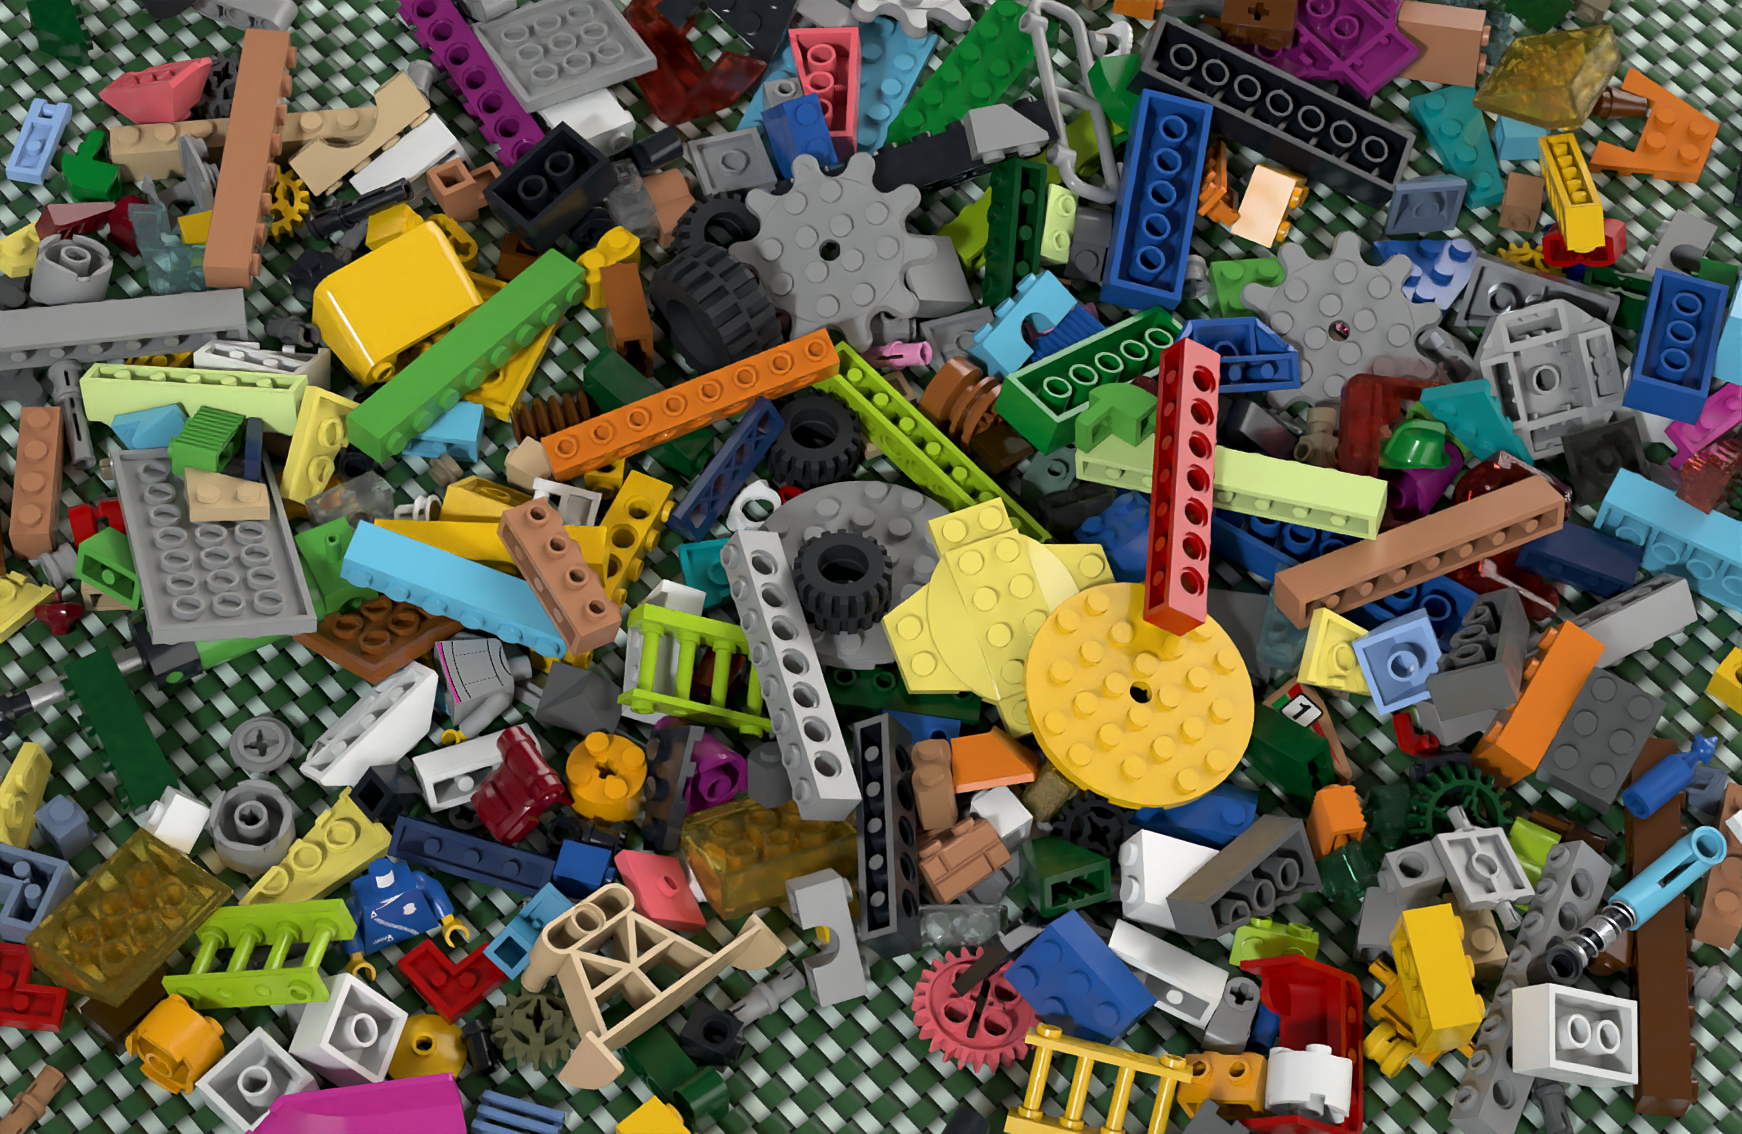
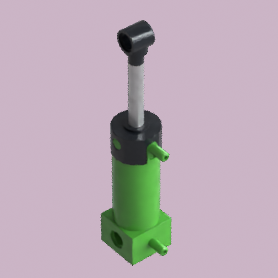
(321, 559)

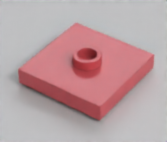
(660, 890)

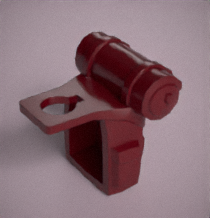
(518, 790)

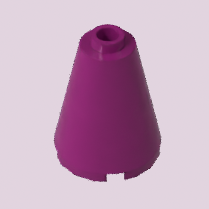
(1417, 490)
(718, 770)

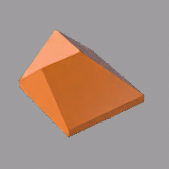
(991, 761)

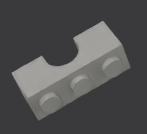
(1681, 244)
(838, 970)

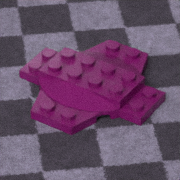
(1343, 42)

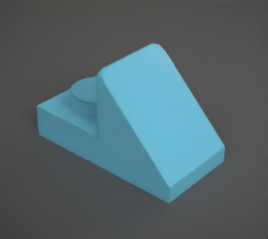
(149, 427)

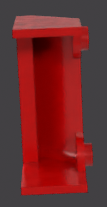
(1314, 1008)

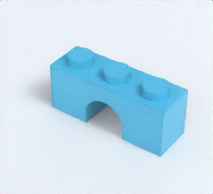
(1000, 345)

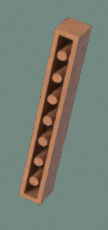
(248, 160)
(1420, 550)

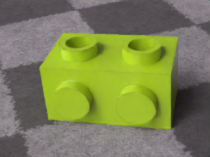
(1271, 939)

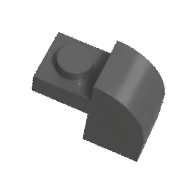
(1088, 243)

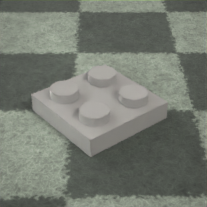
(732, 163)

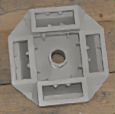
(1575, 365)

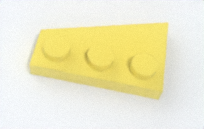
(315, 443)
(22, 794)

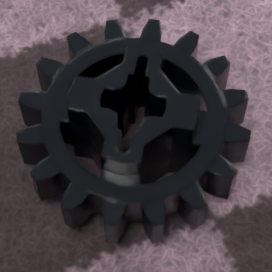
(1086, 817)

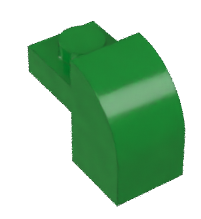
(88, 174)

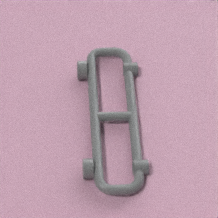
(1090, 48)

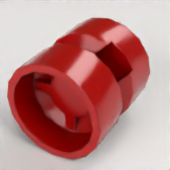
(84, 517)

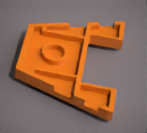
(1672, 141)

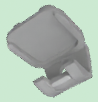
(197, 189)

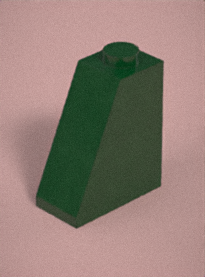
(1290, 756)
(1062, 875)

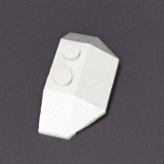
(376, 728)

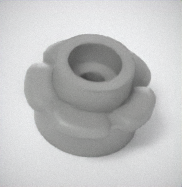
(1709, 982)

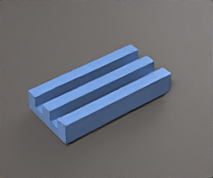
(517, 1106)

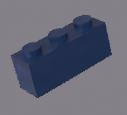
(1582, 560)

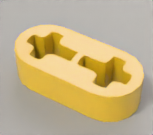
(458, 239)

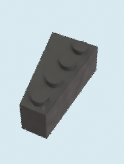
(1484, 658)
(1247, 879)

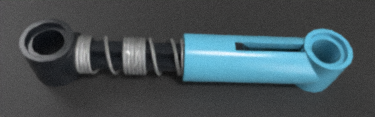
(1631, 906)

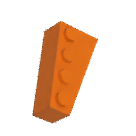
(1547, 691)

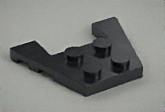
(757, 21)

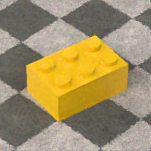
(1436, 978)

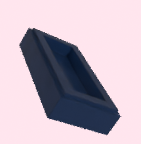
(253, 450)

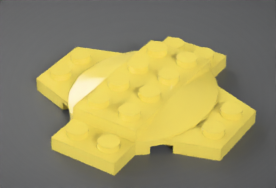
(985, 608)

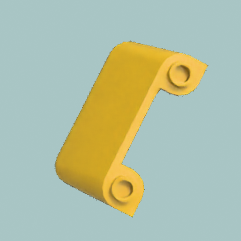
(393, 301)

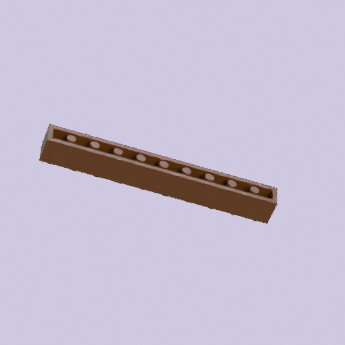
(1659, 960)

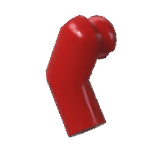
(1408, 740)

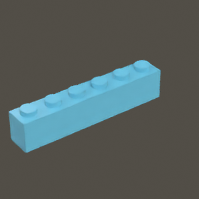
(450, 587)

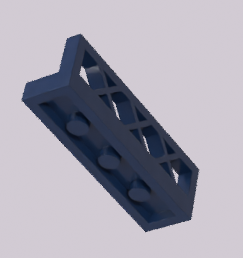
(727, 471)
(470, 855)

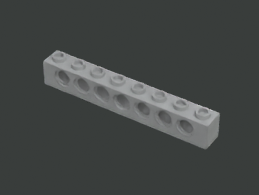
(790, 676)
(1564, 901)

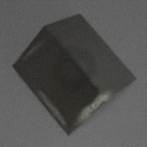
(1599, 453)

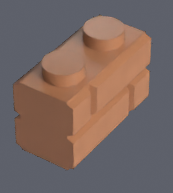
(961, 859)

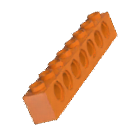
(690, 406)

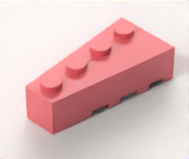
(830, 65)

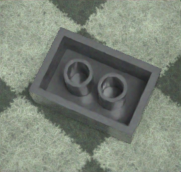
(1600, 740)

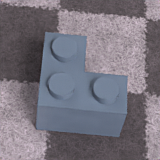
(30, 890)

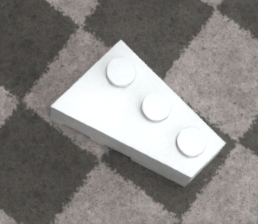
(410, 157)
(670, 596)

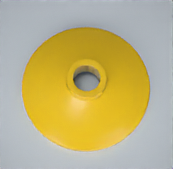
(444, 1056)

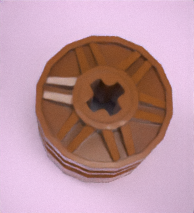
(961, 402)

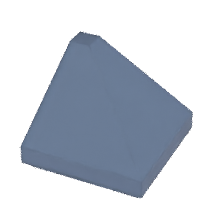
(1706, 789)

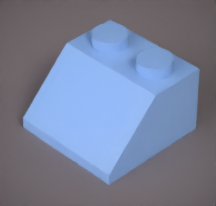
(1398, 660)

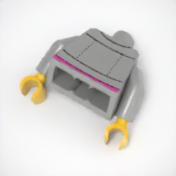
(474, 681)

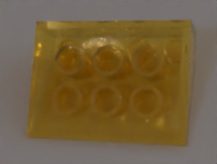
(1552, 77)
(749, 851)
(125, 920)

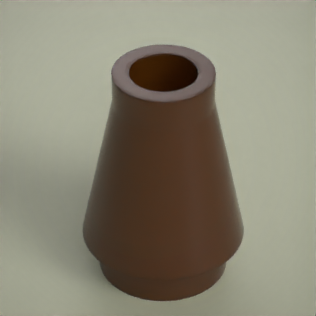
(1619, 105)

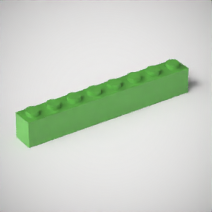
(465, 356)

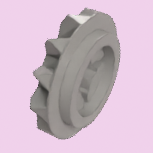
(245, 739)

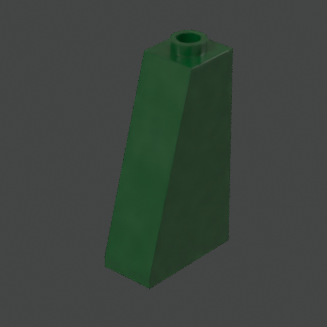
(614, 383)

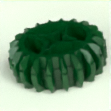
(1472, 784)

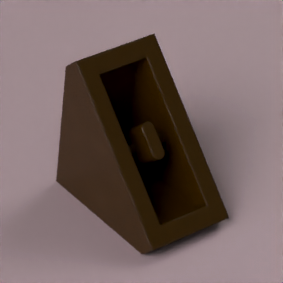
(999, 451)

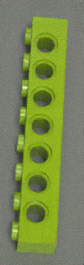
(916, 443)

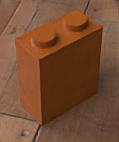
(626, 316)

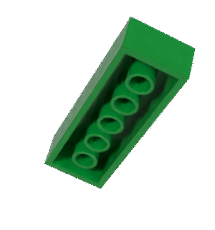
(983, 70)
(1052, 392)

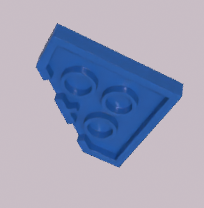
(1439, 268)

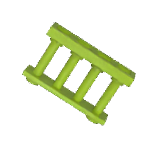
(691, 632)
(263, 925)

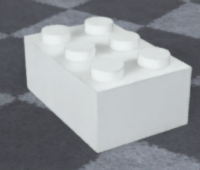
(1574, 1036)

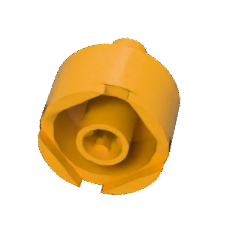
(606, 779)
(176, 1045)

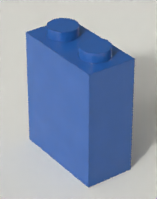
(798, 129)

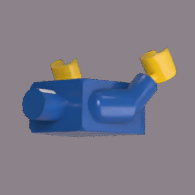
(392, 907)

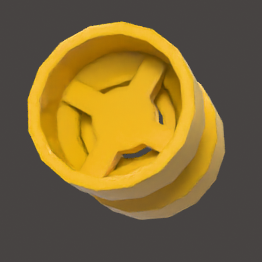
(1388, 1049)

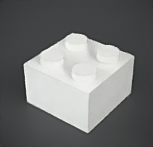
(349, 1035)
(251, 1079)

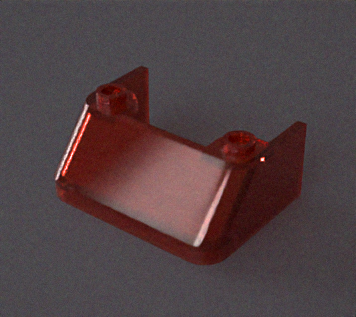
(680, 85)
(1364, 406)

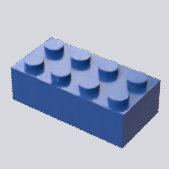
(1675, 346)

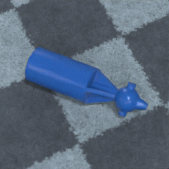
(1667, 778)

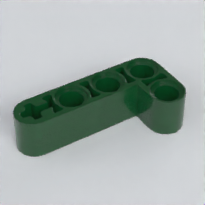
(670, 1073)

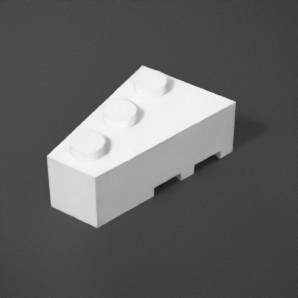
(249, 358)

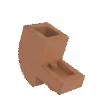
(459, 190)

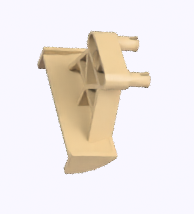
(566, 951)

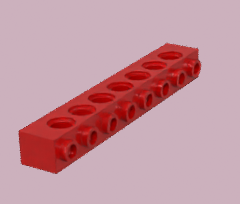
(1182, 488)

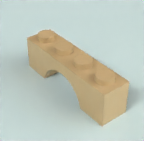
(324, 163)

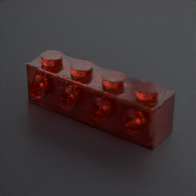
(1711, 475)

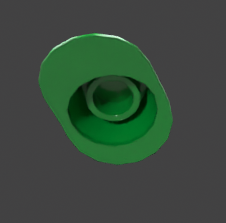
(1415, 445)

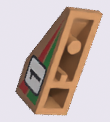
(1304, 706)

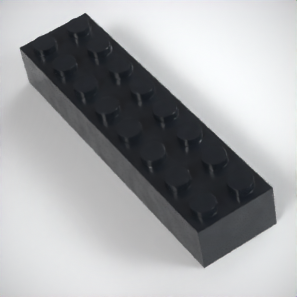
(1275, 112)
(939, 159)

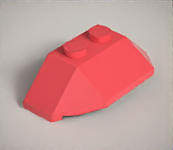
(159, 92)

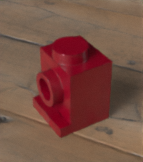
(121, 228)

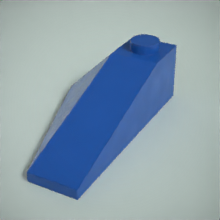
(1206, 822)

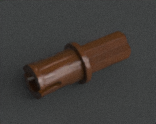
(1568, 830)

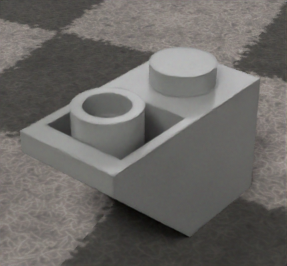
(1001, 131)

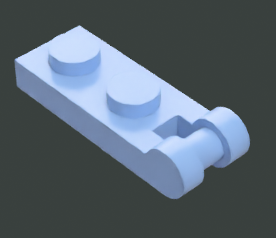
(38, 141)

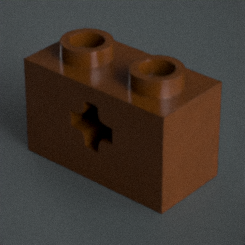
(1259, 22)

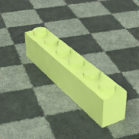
(132, 388)

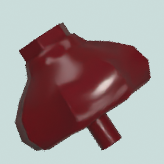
(59, 615)

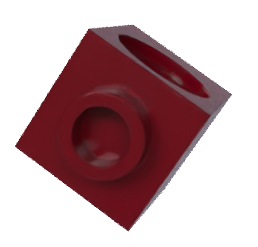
(703, 677)

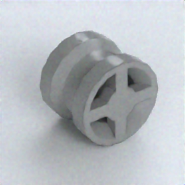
(1195, 281)
(59, 565)

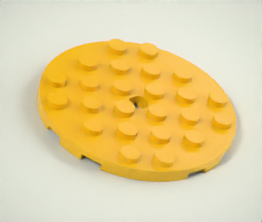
(1125, 749)

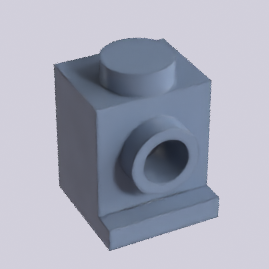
(64, 827)

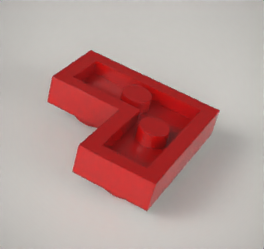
(450, 987)
(24, 1003)

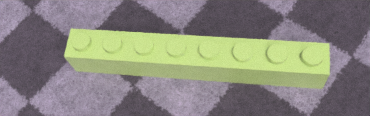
(1255, 486)

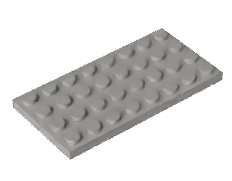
(209, 575)

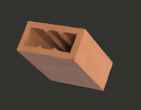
(1447, 42)

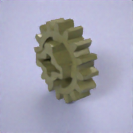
(517, 1026)

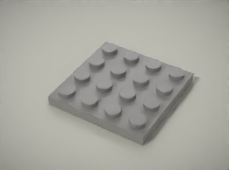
(563, 50)

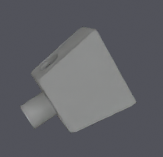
(1375, 925)

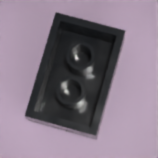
(551, 187)

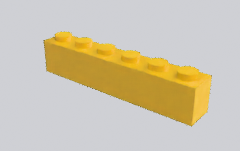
(482, 545)

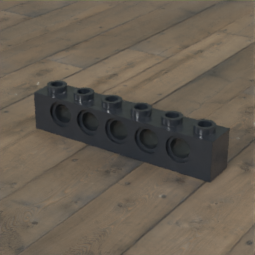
(886, 837)

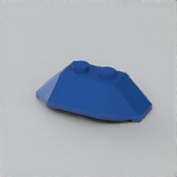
(1249, 352)

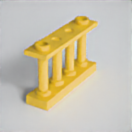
(1029, 1116)

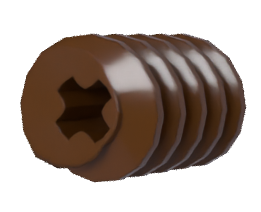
(548, 419)

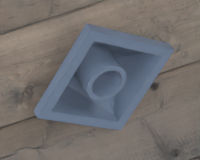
(1425, 204)

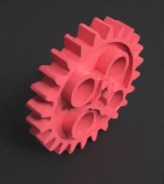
(937, 1000)

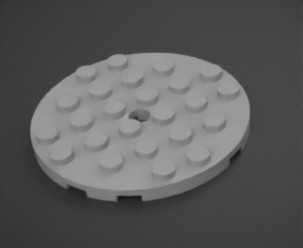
(879, 510)

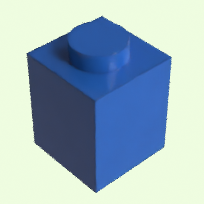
(582, 869)

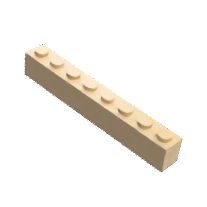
(155, 148)

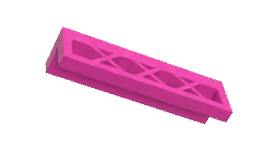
(1718, 417)

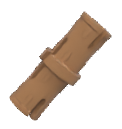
(32, 1102)

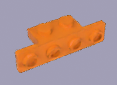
(1215, 196)

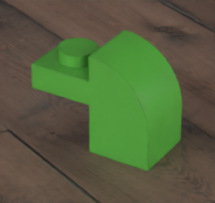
(1116, 410)

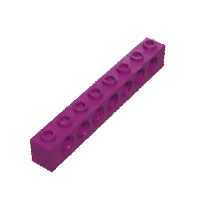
(455, 43)

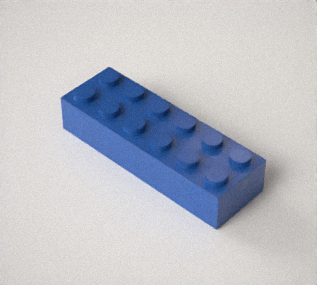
(1156, 202)

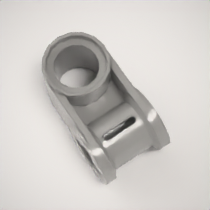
(1231, 1022)

